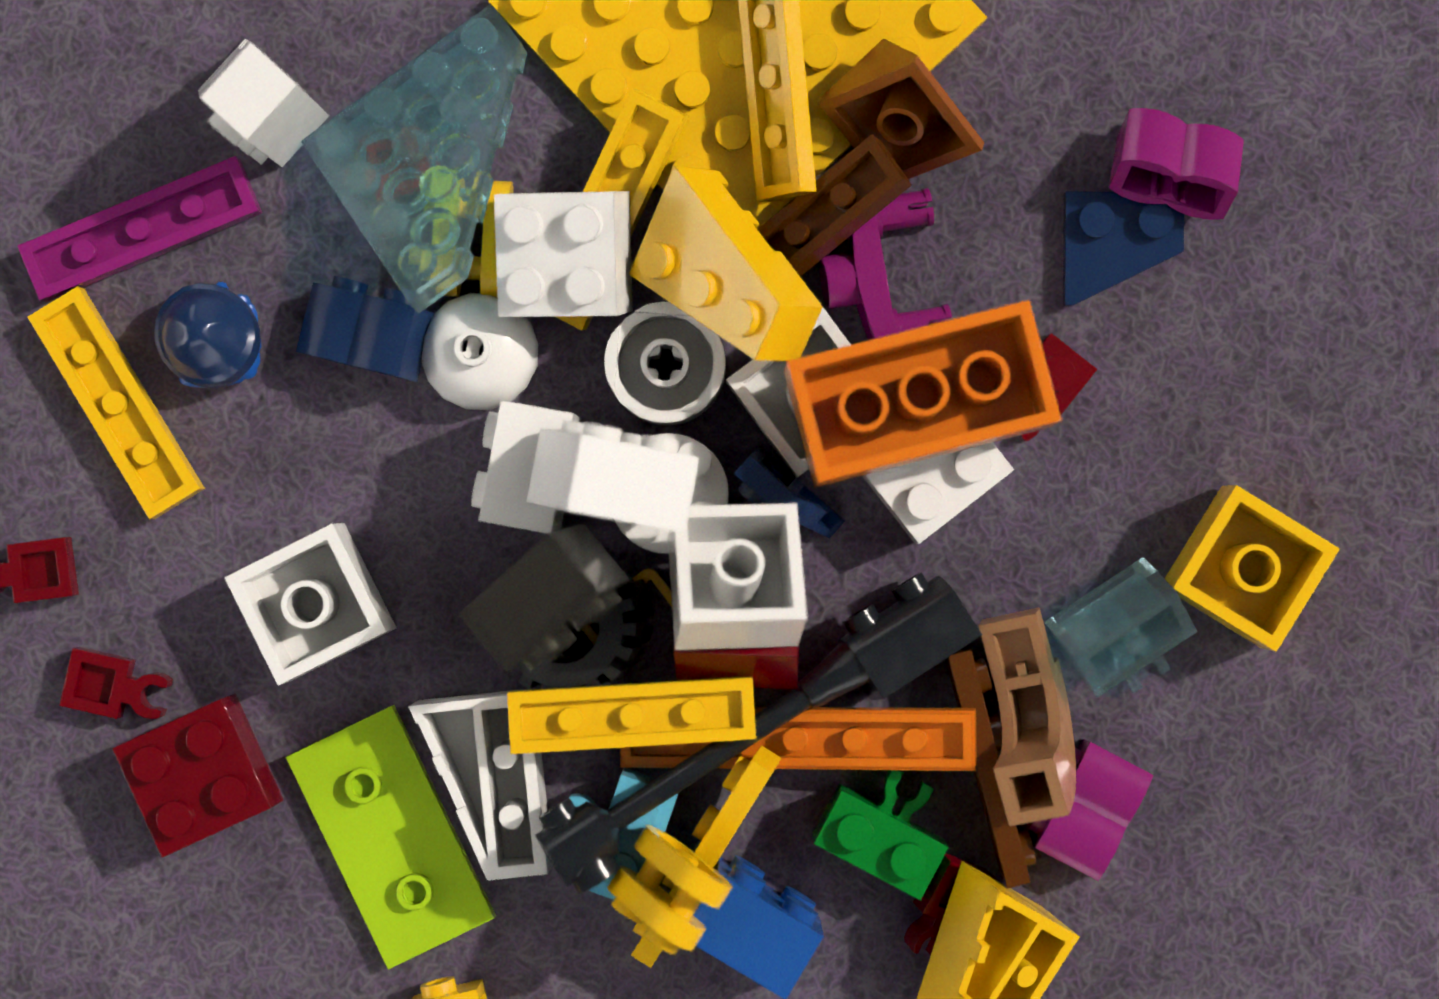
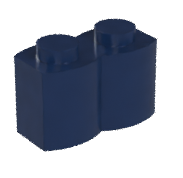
(364, 329)

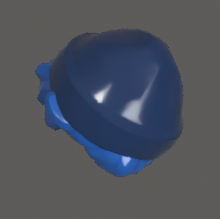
(209, 336)

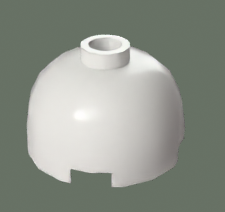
(467, 377)

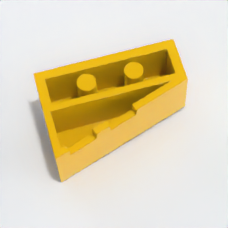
(722, 271)
(994, 943)

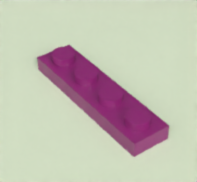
(139, 229)

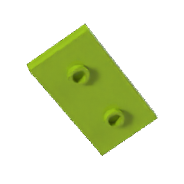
(391, 837)

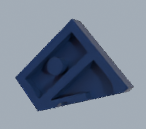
(1113, 240)
(772, 483)

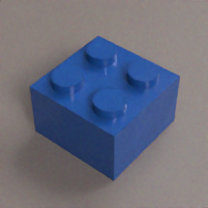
(760, 929)

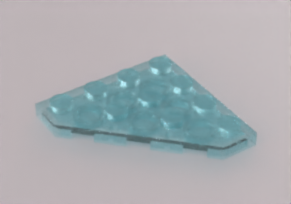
(421, 153)

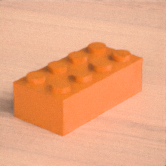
(921, 393)

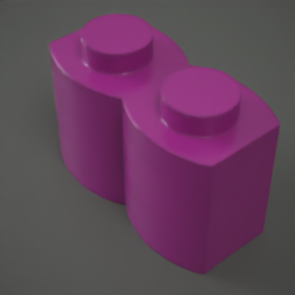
(1176, 164)
(1103, 807)

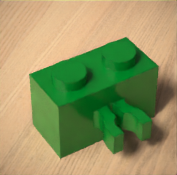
(880, 839)

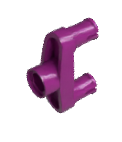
(861, 274)

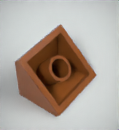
(903, 107)

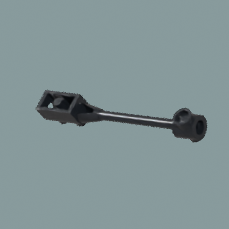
(877, 653)

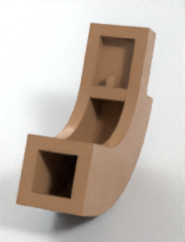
(1037, 733)

